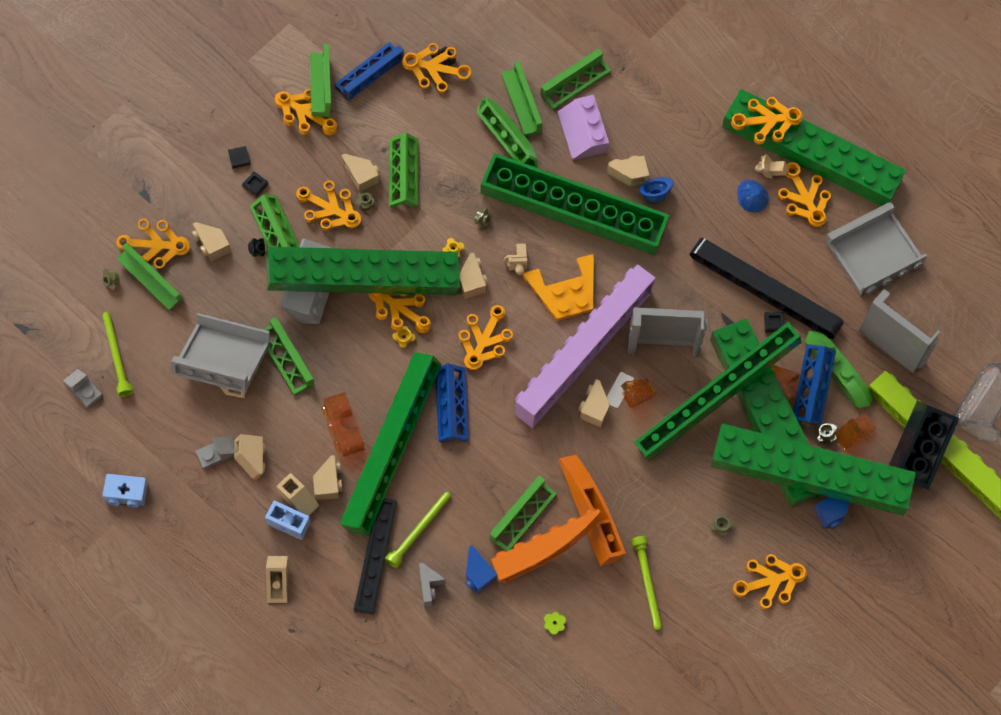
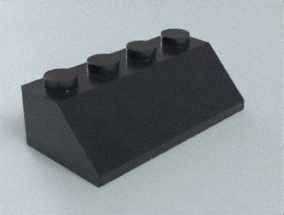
(924, 442)

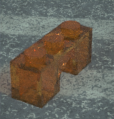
(347, 440)

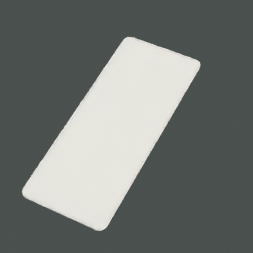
(615, 395)

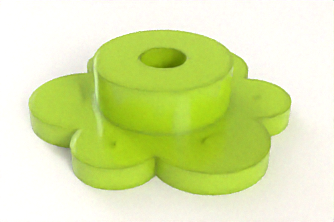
(554, 617)

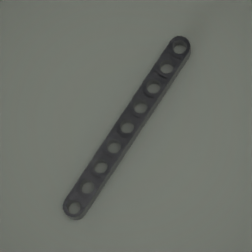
(766, 288)

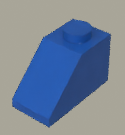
(831, 512)
(478, 572)

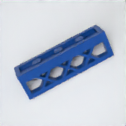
(371, 73)
(818, 384)
(448, 401)

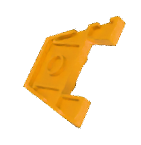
(567, 297)

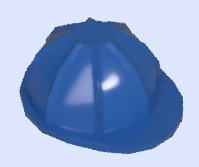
(656, 189)
(752, 196)

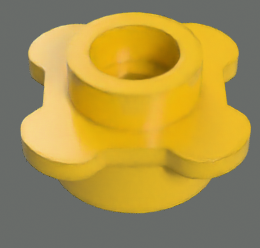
(451, 243)
(403, 332)

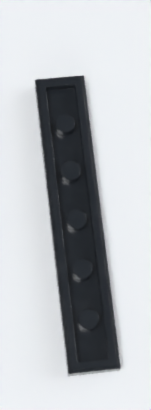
(375, 558)

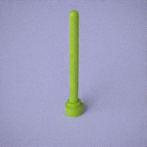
(124, 387)
(639, 544)
(394, 558)

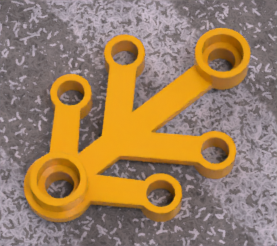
(434, 66)
(302, 110)
(768, 119)
(805, 198)
(330, 208)
(157, 243)
(397, 306)
(484, 340)
(772, 580)

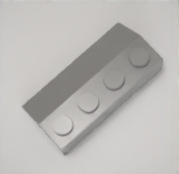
(305, 306)

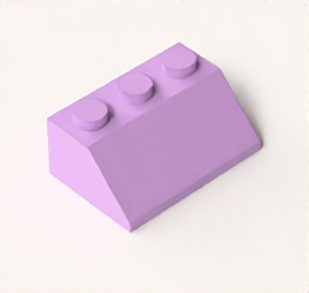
(583, 128)

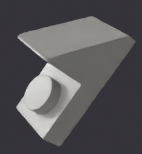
(82, 388)
(217, 452)
(428, 579)

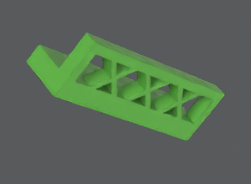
(570, 75)
(320, 83)
(522, 100)
(407, 169)
(279, 223)
(149, 277)
(295, 359)
(519, 507)

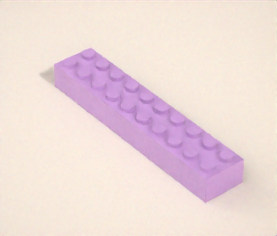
(583, 346)

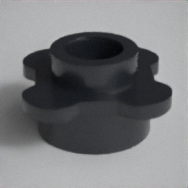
(256, 247)

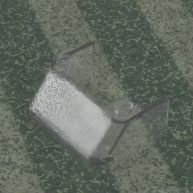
(982, 405)

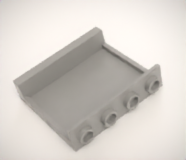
(874, 250)
(666, 328)
(897, 335)
(222, 353)

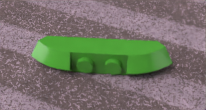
(506, 132)
(842, 372)

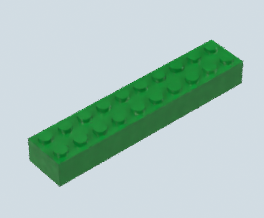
(823, 153)
(574, 204)
(362, 271)
(763, 397)
(813, 469)

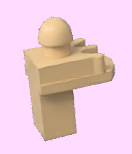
(770, 168)
(517, 262)

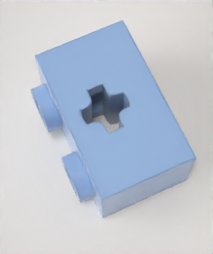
(117, 484)
(287, 520)

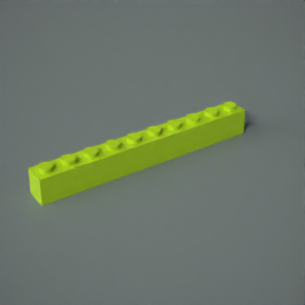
(957, 458)

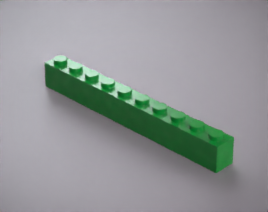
(718, 391)
(390, 444)

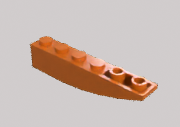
(587, 496)
(543, 548)

